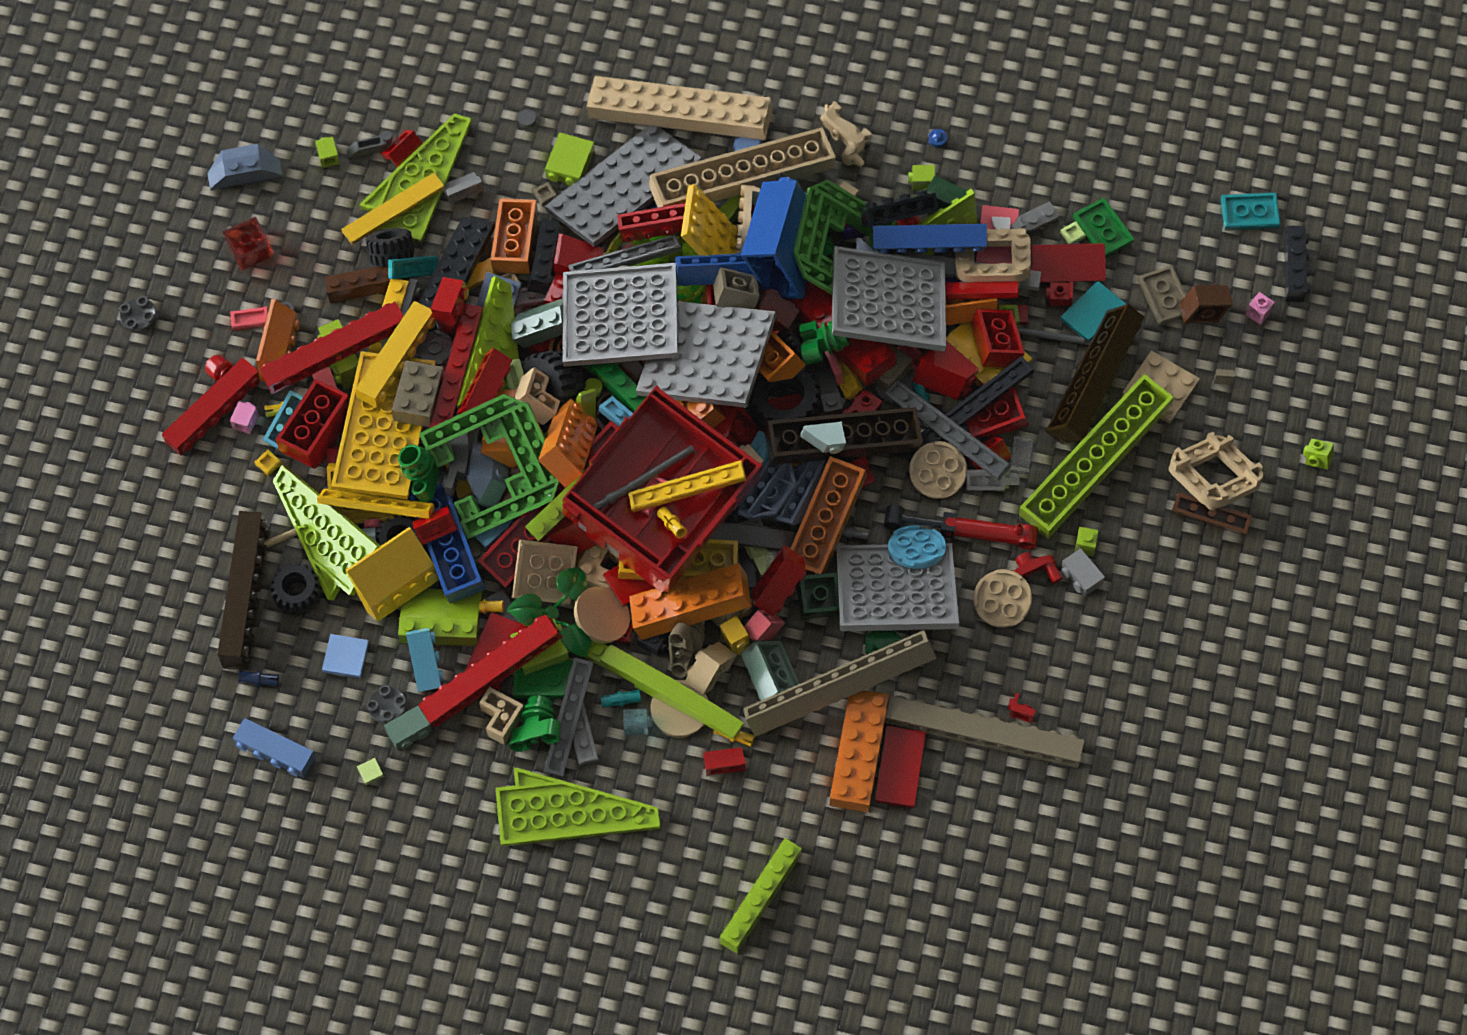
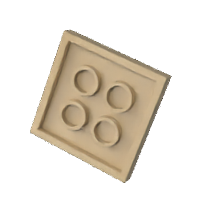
(1169, 377)
(539, 567)

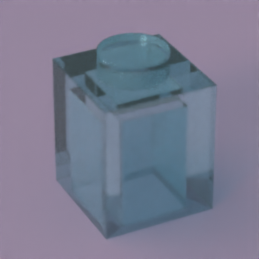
(636, 721)

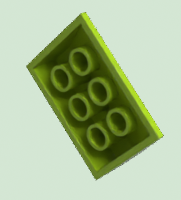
(451, 622)

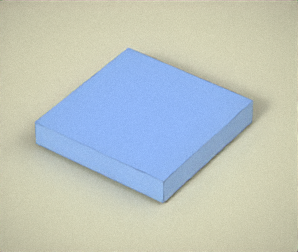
(345, 656)

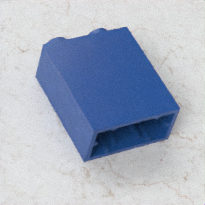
(773, 237)

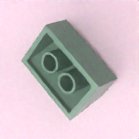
(538, 324)
(769, 668)

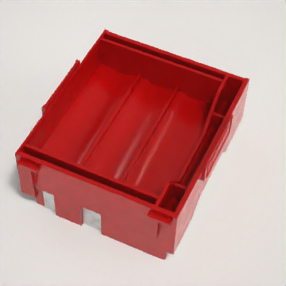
(639, 444)

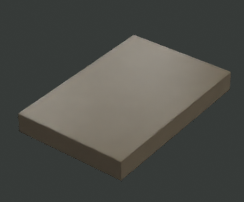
(1163, 294)

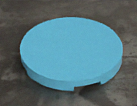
(916, 547)

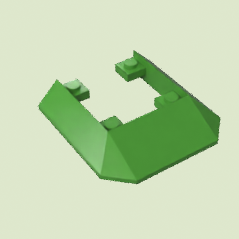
(826, 207)
(498, 419)

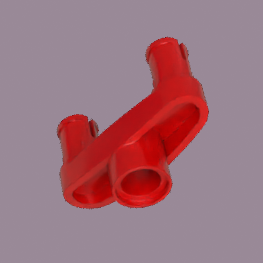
(1029, 566)

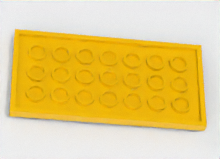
(373, 441)

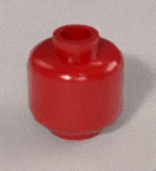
(217, 366)

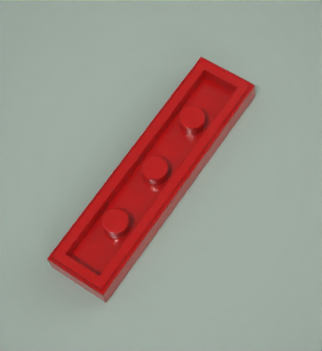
(981, 290)

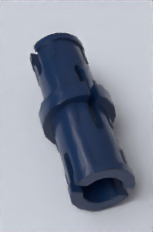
(258, 678)

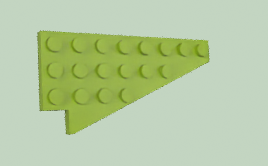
(433, 156)
(492, 332)
(326, 533)
(555, 810)

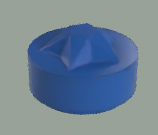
(937, 138)

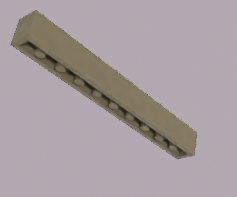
(839, 683)
(984, 731)

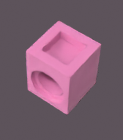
(1260, 308)
(244, 417)

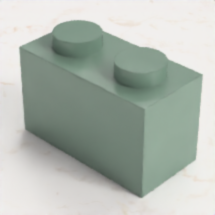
(408, 728)

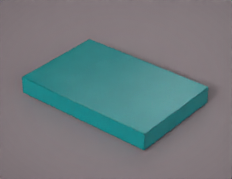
(1250, 211)
(1089, 310)

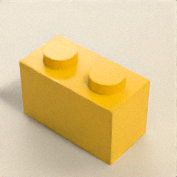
(735, 635)

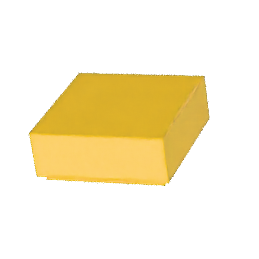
(268, 462)

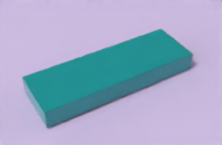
(412, 267)

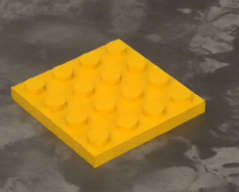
(706, 226)

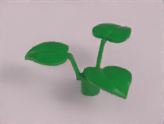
(528, 607)

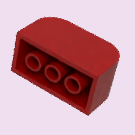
(314, 424)

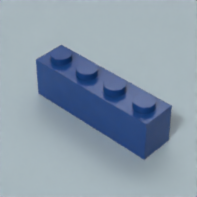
(704, 269)

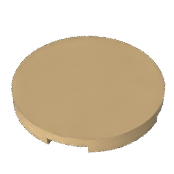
(938, 470)
(1002, 598)
(601, 615)
(673, 721)

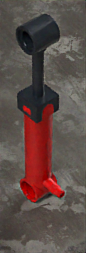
(1021, 535)

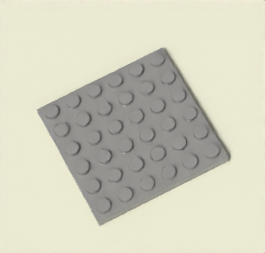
(888, 298)
(620, 314)
(716, 355)
(888, 596)

